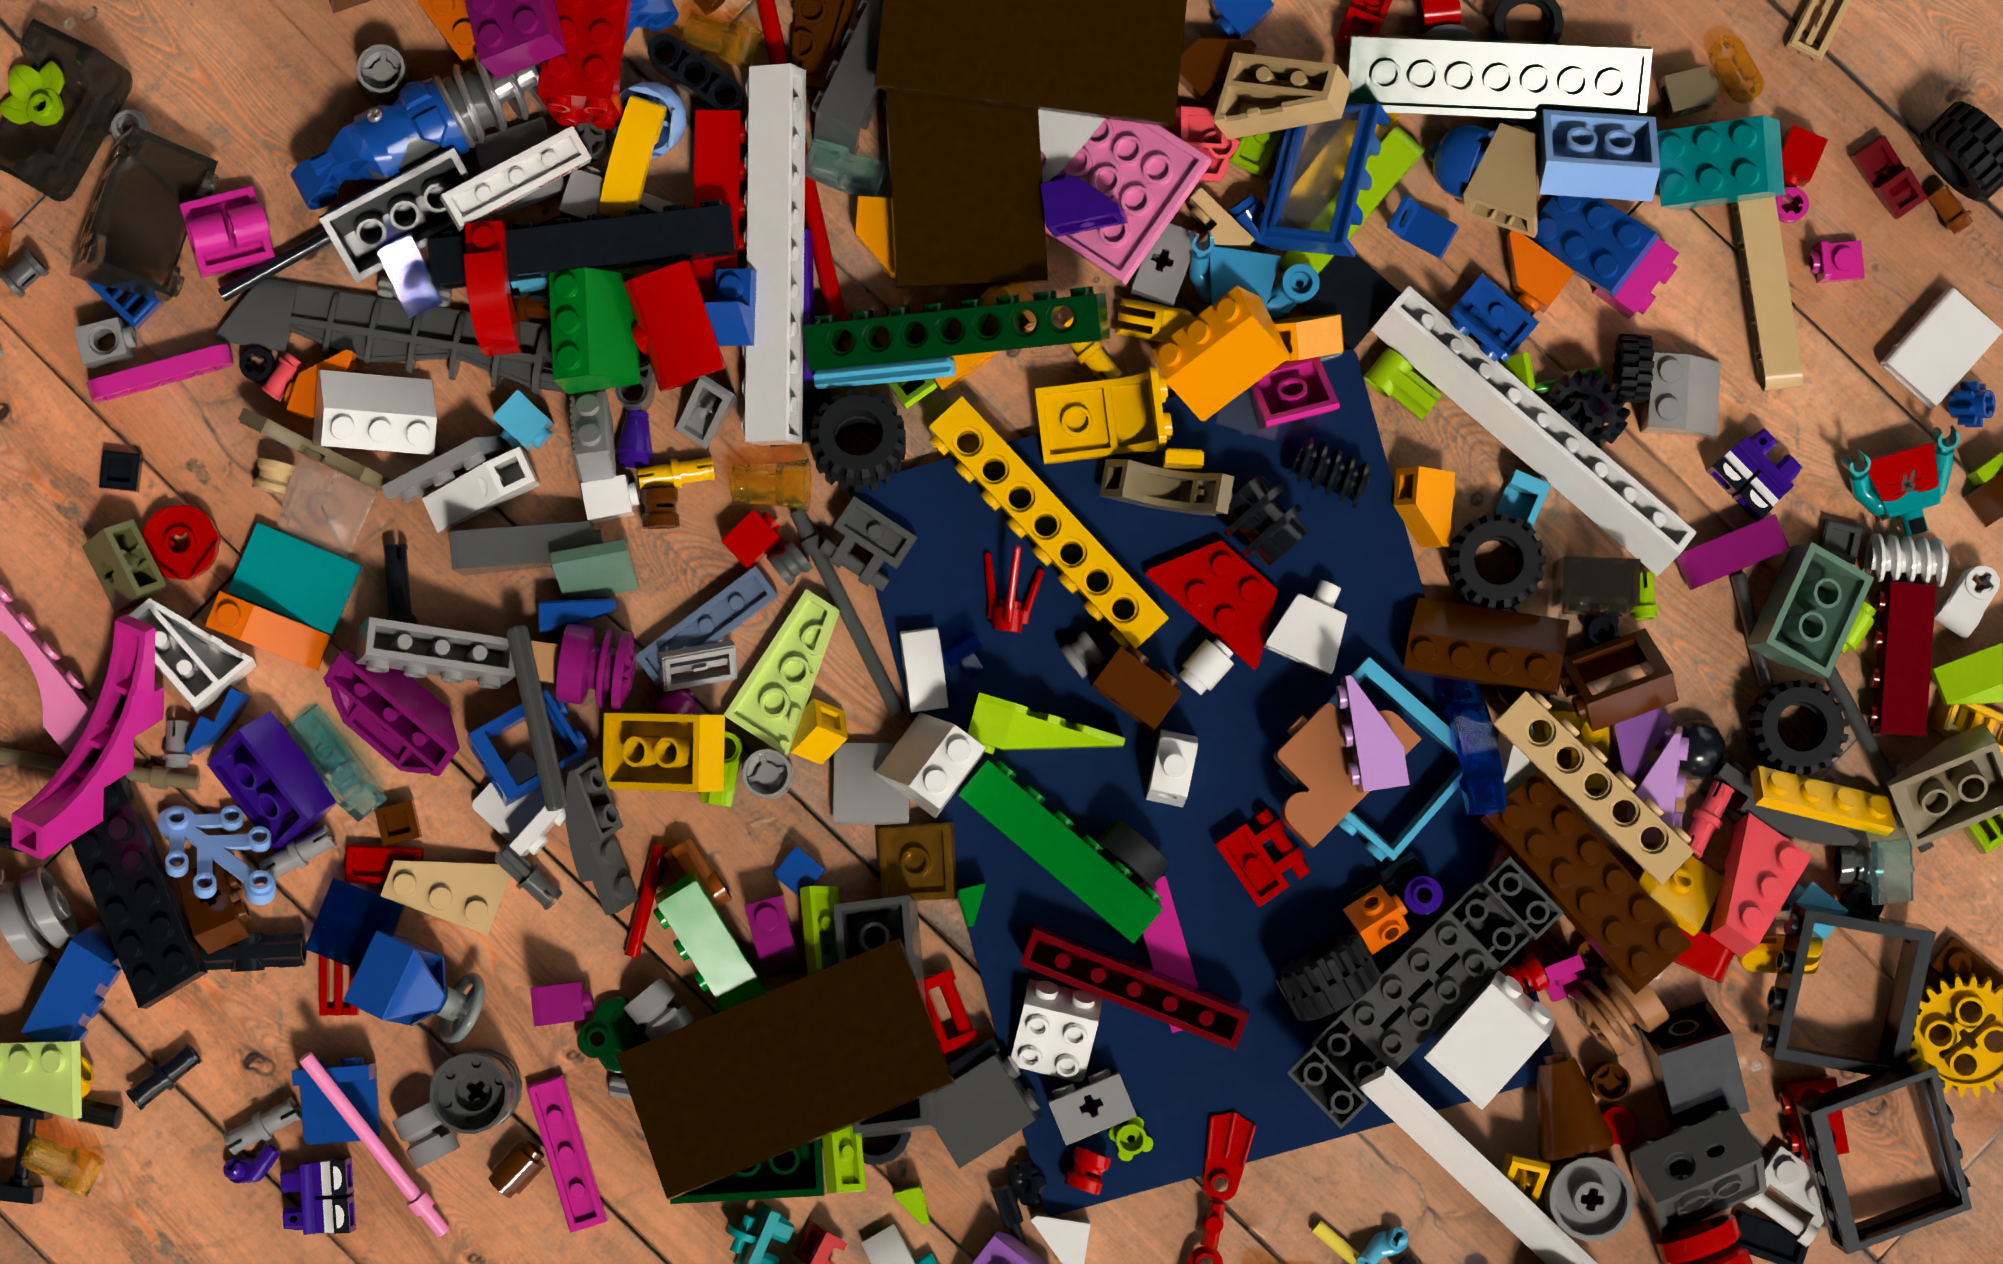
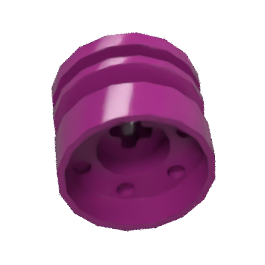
(595, 666)

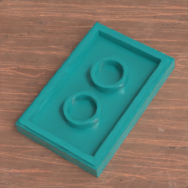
(295, 578)

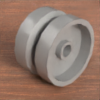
(36, 915)
(1610, 1200)

